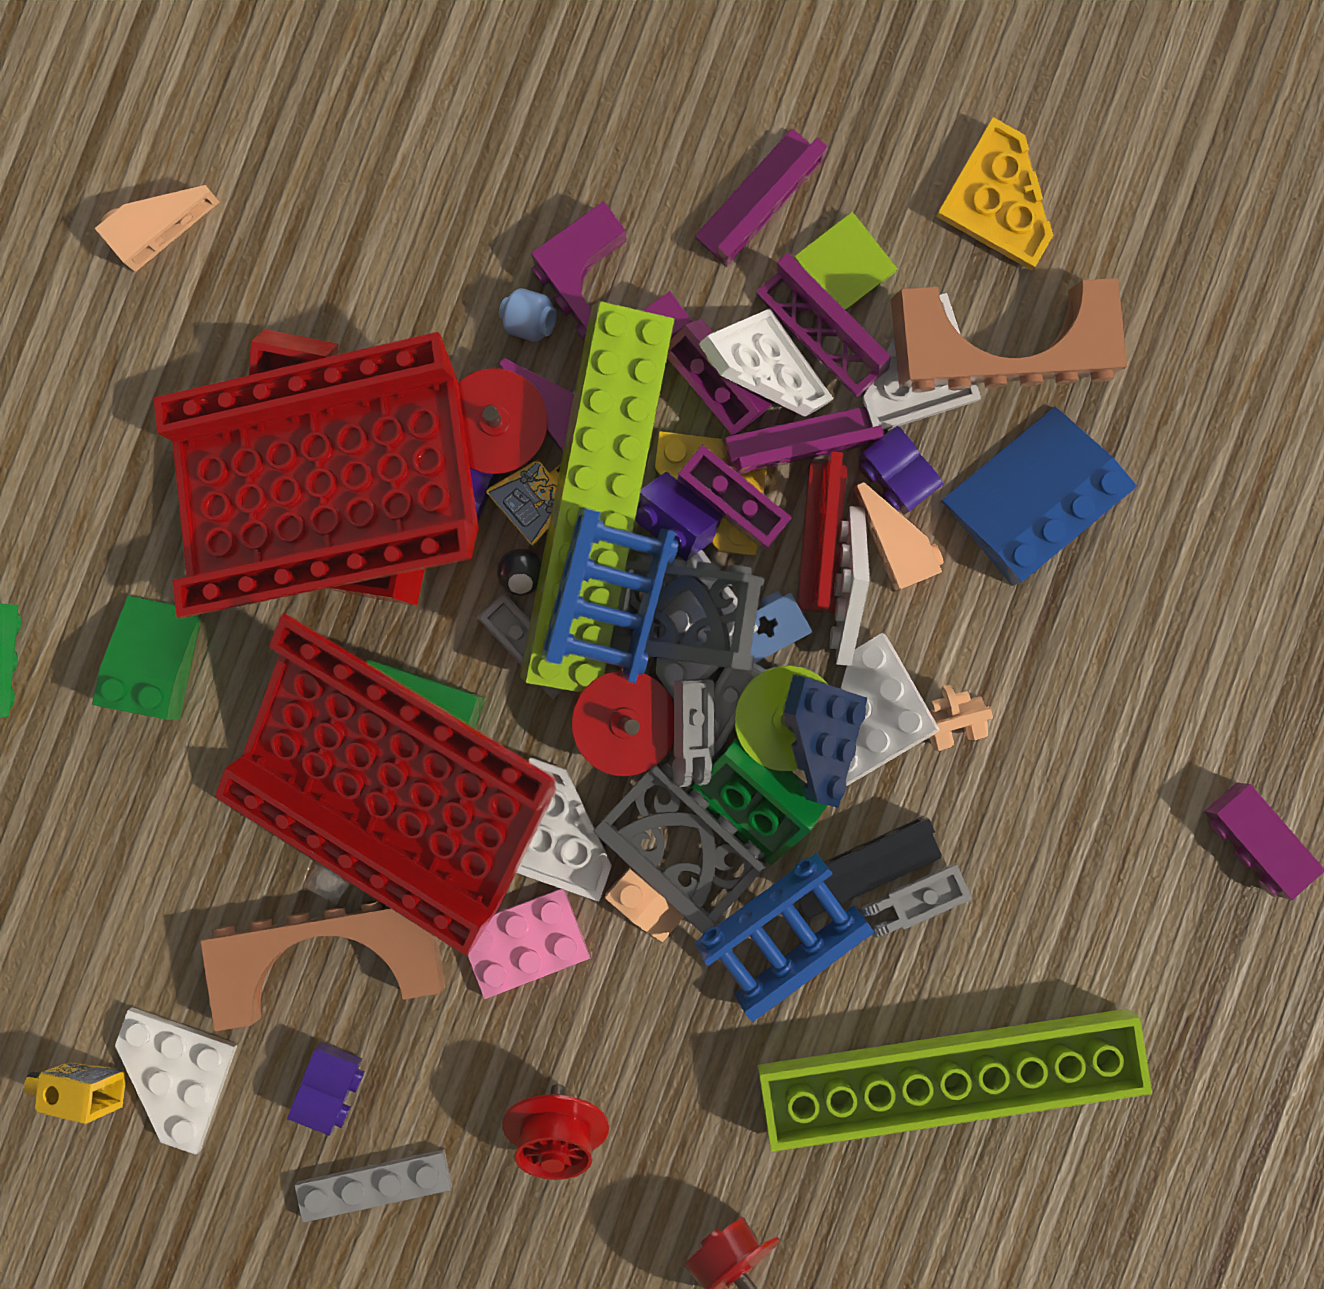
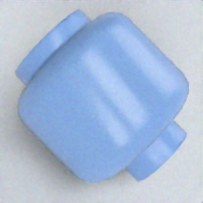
(528, 315)

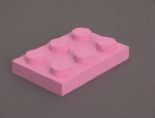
(527, 943)

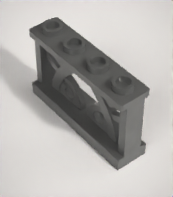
(716, 649)
(688, 898)

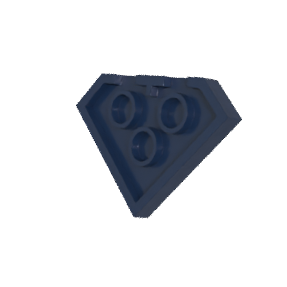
(826, 734)

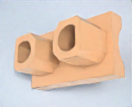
(956, 712)

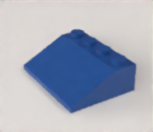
(1038, 495)

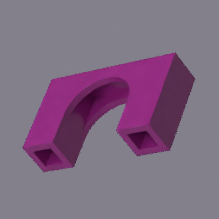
(574, 251)

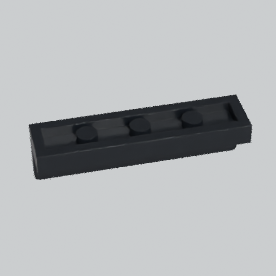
(877, 863)

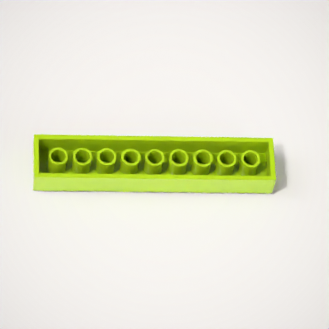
(600, 472)
(954, 1079)

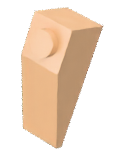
(149, 225)
(900, 544)

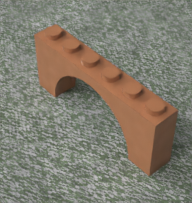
(936, 354)
(241, 960)

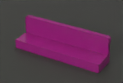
(761, 196)

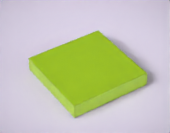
(847, 262)

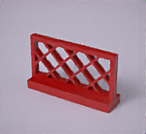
(820, 534)

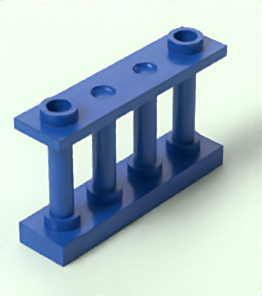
(581, 568)
(802, 963)

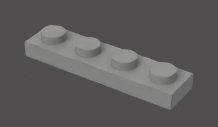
(373, 1185)

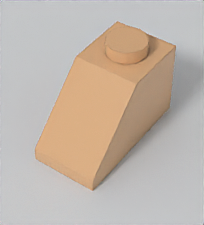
(643, 905)

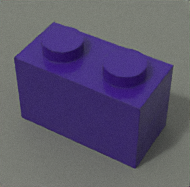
(676, 508)

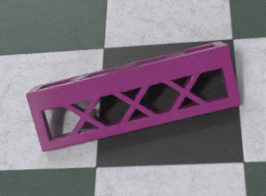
(833, 316)
(800, 440)

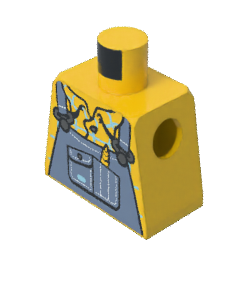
(528, 500)
(77, 1091)

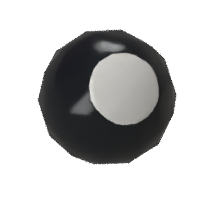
(519, 572)

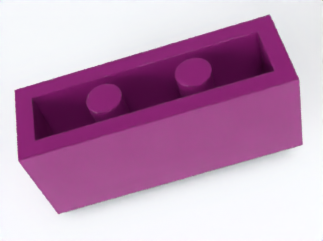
(729, 401)
(733, 497)
(1263, 841)

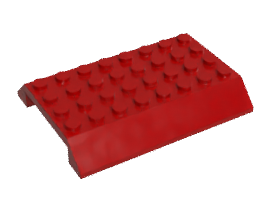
(320, 475)
(386, 788)

